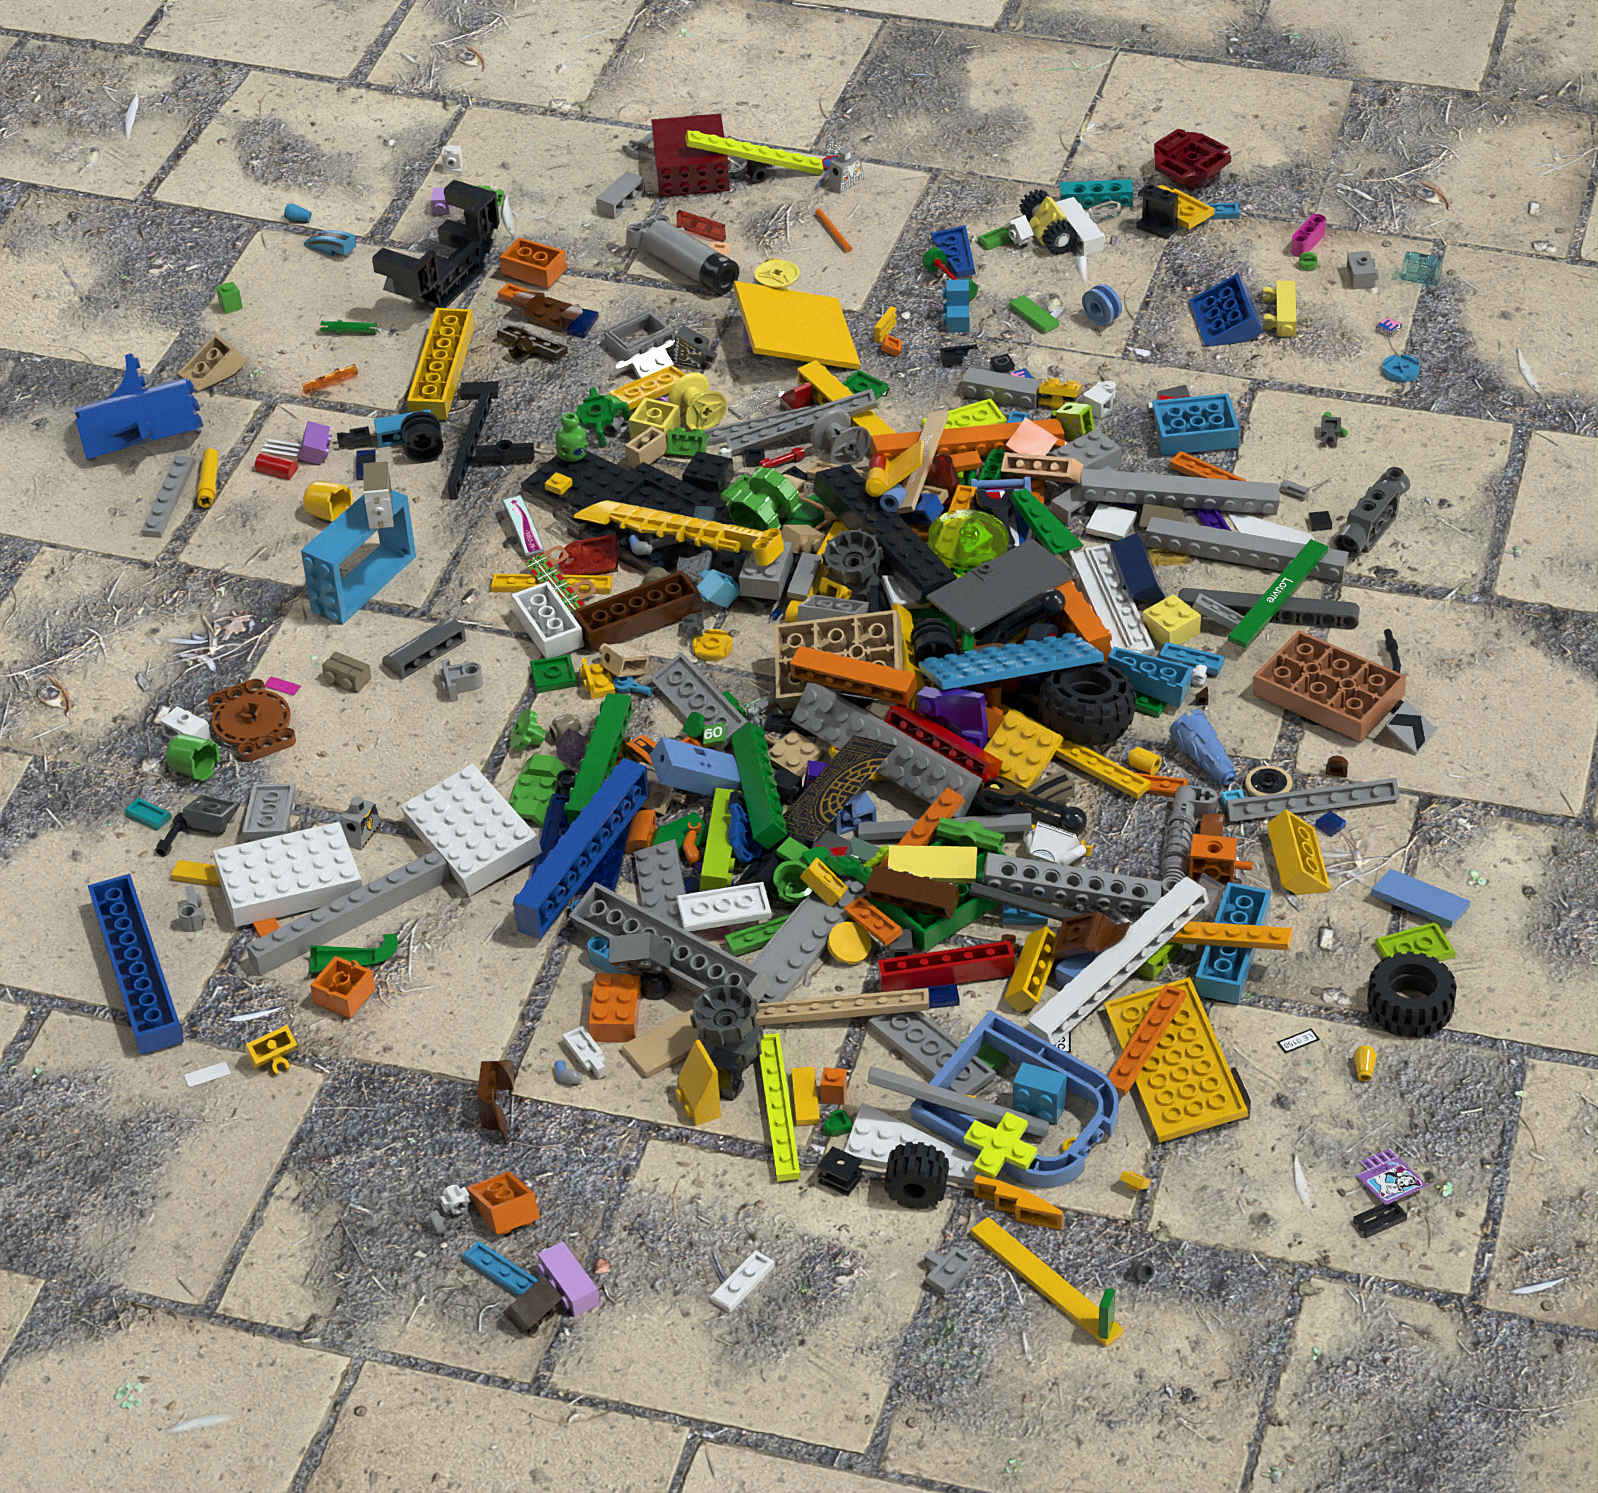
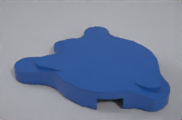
(741, 836)

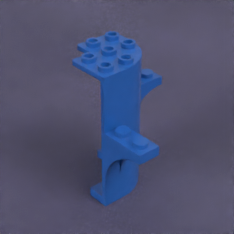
(137, 414)

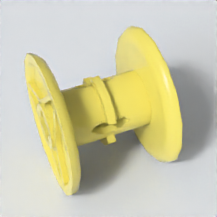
(777, 274)
(702, 407)

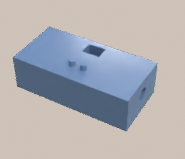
(694, 767)

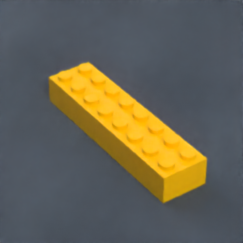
(441, 361)

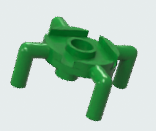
(601, 418)

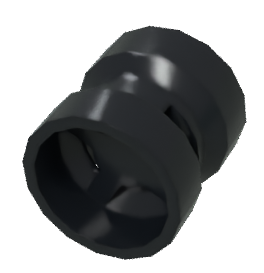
(565, 781)

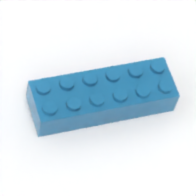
(1225, 968)

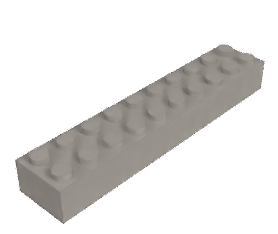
(908, 765)
(692, 960)

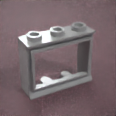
(632, 325)

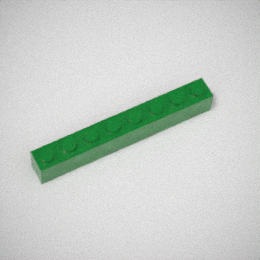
(600, 752)
(759, 785)

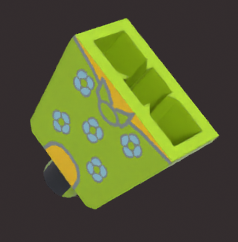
(1075, 419)

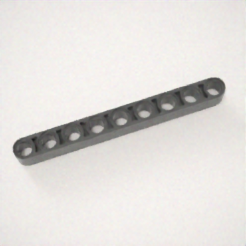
(1294, 611)

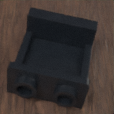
(1158, 211)

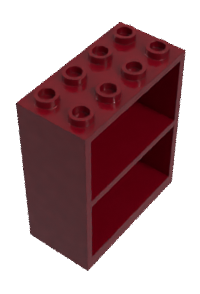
(685, 168)

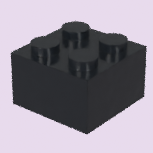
(709, 473)

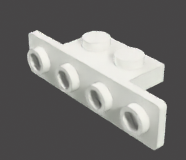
(647, 363)

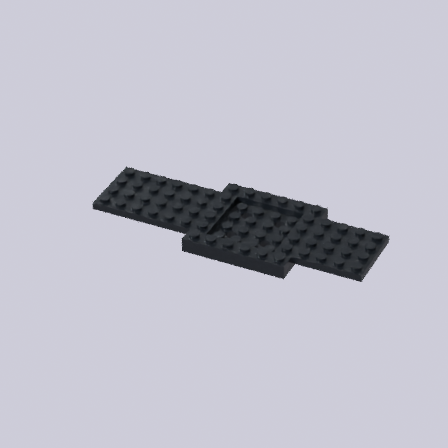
(647, 487)

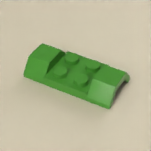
(535, 787)

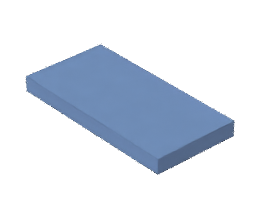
(1420, 898)

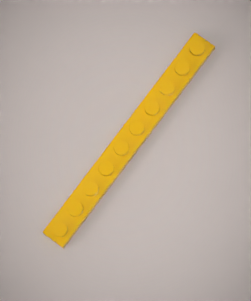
(1096, 764)

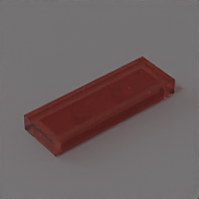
(701, 226)

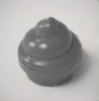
(1142, 1269)

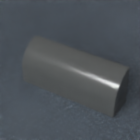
(425, 648)

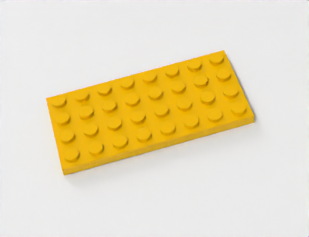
(1186, 1076)

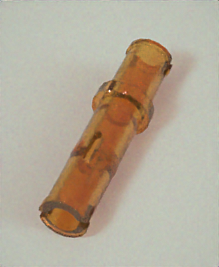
(338, 375)

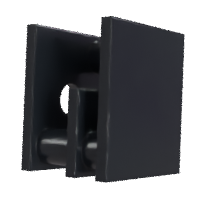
(837, 1176)

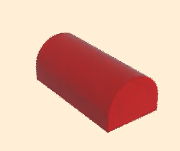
(275, 466)

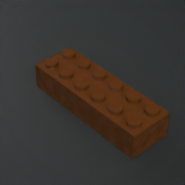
(638, 610)

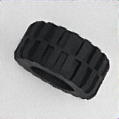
(1411, 973)

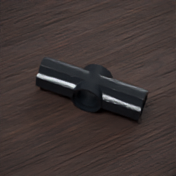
(505, 452)

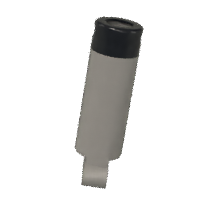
(683, 253)

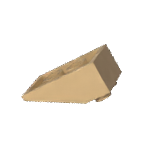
(212, 363)

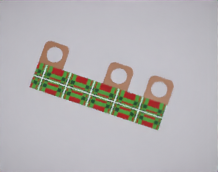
(544, 571)

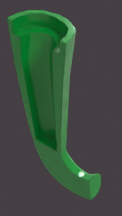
(322, 955)

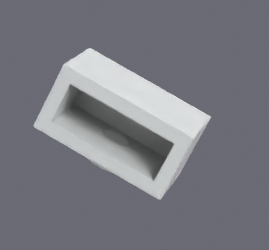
(184, 722)

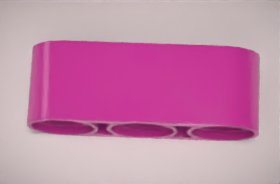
(1308, 234)

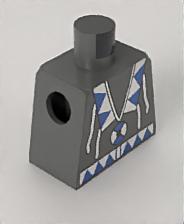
(691, 349)

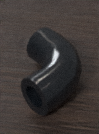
(756, 170)

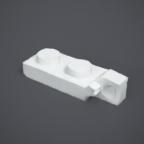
(586, 1051)

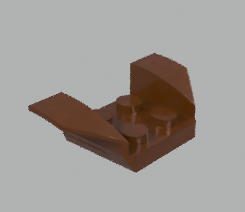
(547, 311)
(1087, 933)
(494, 1077)

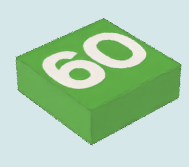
(714, 735)

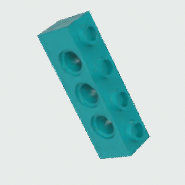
(1098, 192)

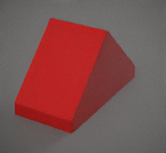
(799, 396)

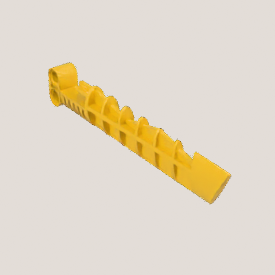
(764, 544)

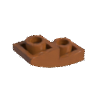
(1212, 824)

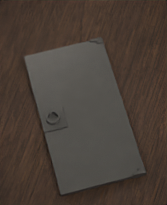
(1001, 586)

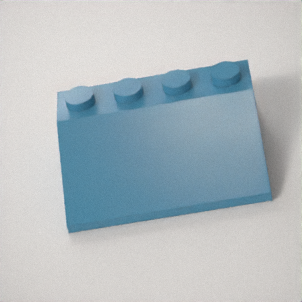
(1196, 424)

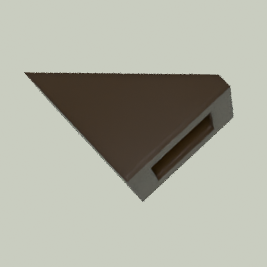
(1202, 697)

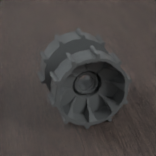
(854, 562)
(728, 1021)

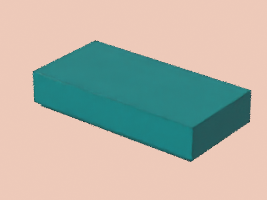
(147, 814)

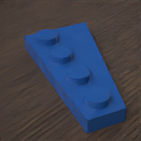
(956, 246)

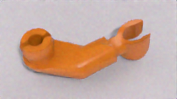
(689, 847)

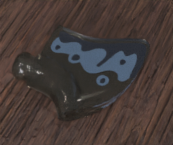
(695, 565)

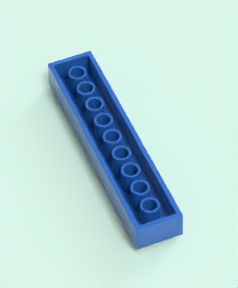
(581, 848)
(135, 964)

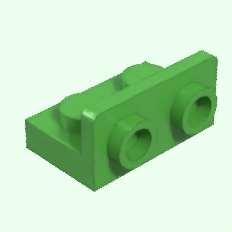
(685, 442)

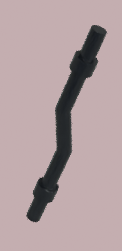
(1392, 647)

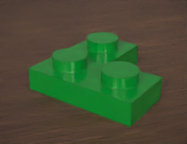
(849, 867)

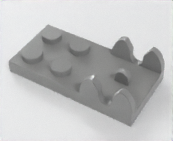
(269, 811)

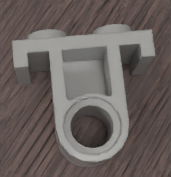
(460, 678)

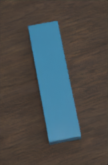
(499, 1268)

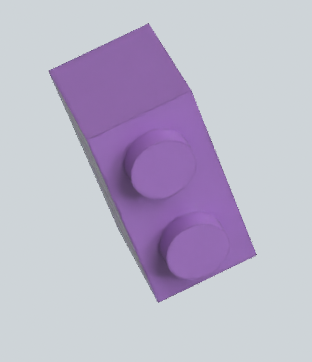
(314, 443)

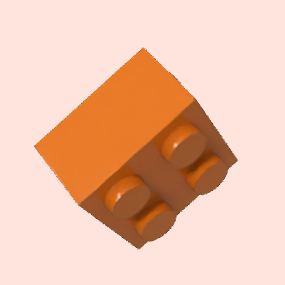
(343, 986)

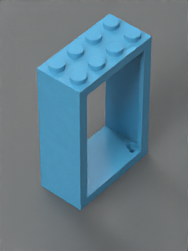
(323, 555)

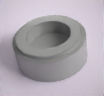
(436, 1222)

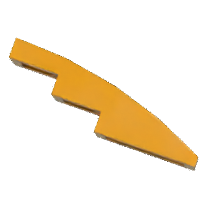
(1025, 1205)

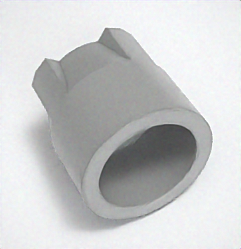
(613, 429)

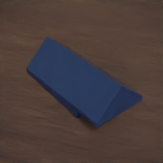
(1136, 569)

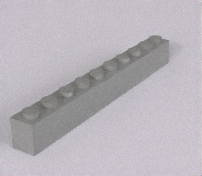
(1179, 491)
(1238, 547)
(348, 912)

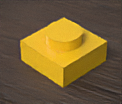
(558, 483)
(1134, 1181)

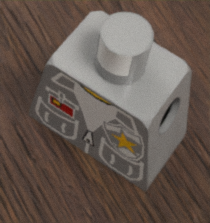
(845, 171)

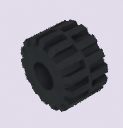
(916, 1175)

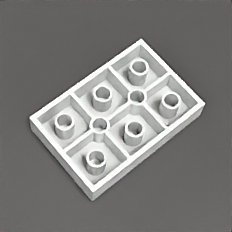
(471, 829)
(286, 873)

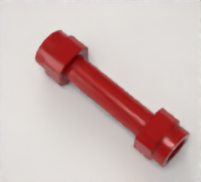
(796, 454)

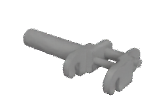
(639, 145)

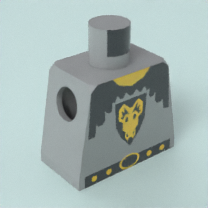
(360, 822)

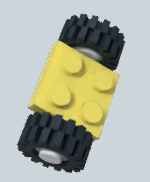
(1048, 222)

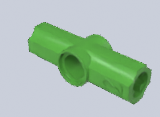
(970, 834)

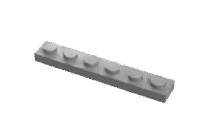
(168, 496)

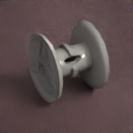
(834, 433)

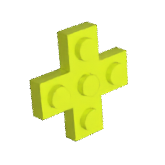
(1000, 1145)

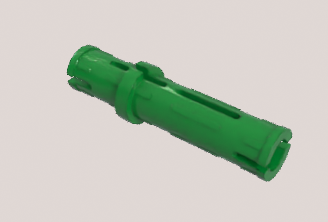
(349, 327)

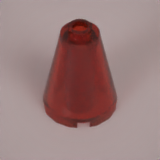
(943, 476)

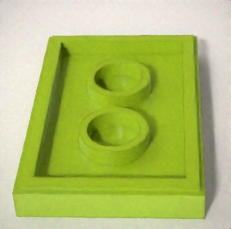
(1423, 939)

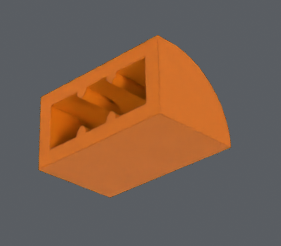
(641, 831)

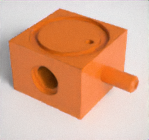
(1215, 858)

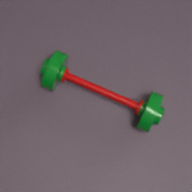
(935, 259)

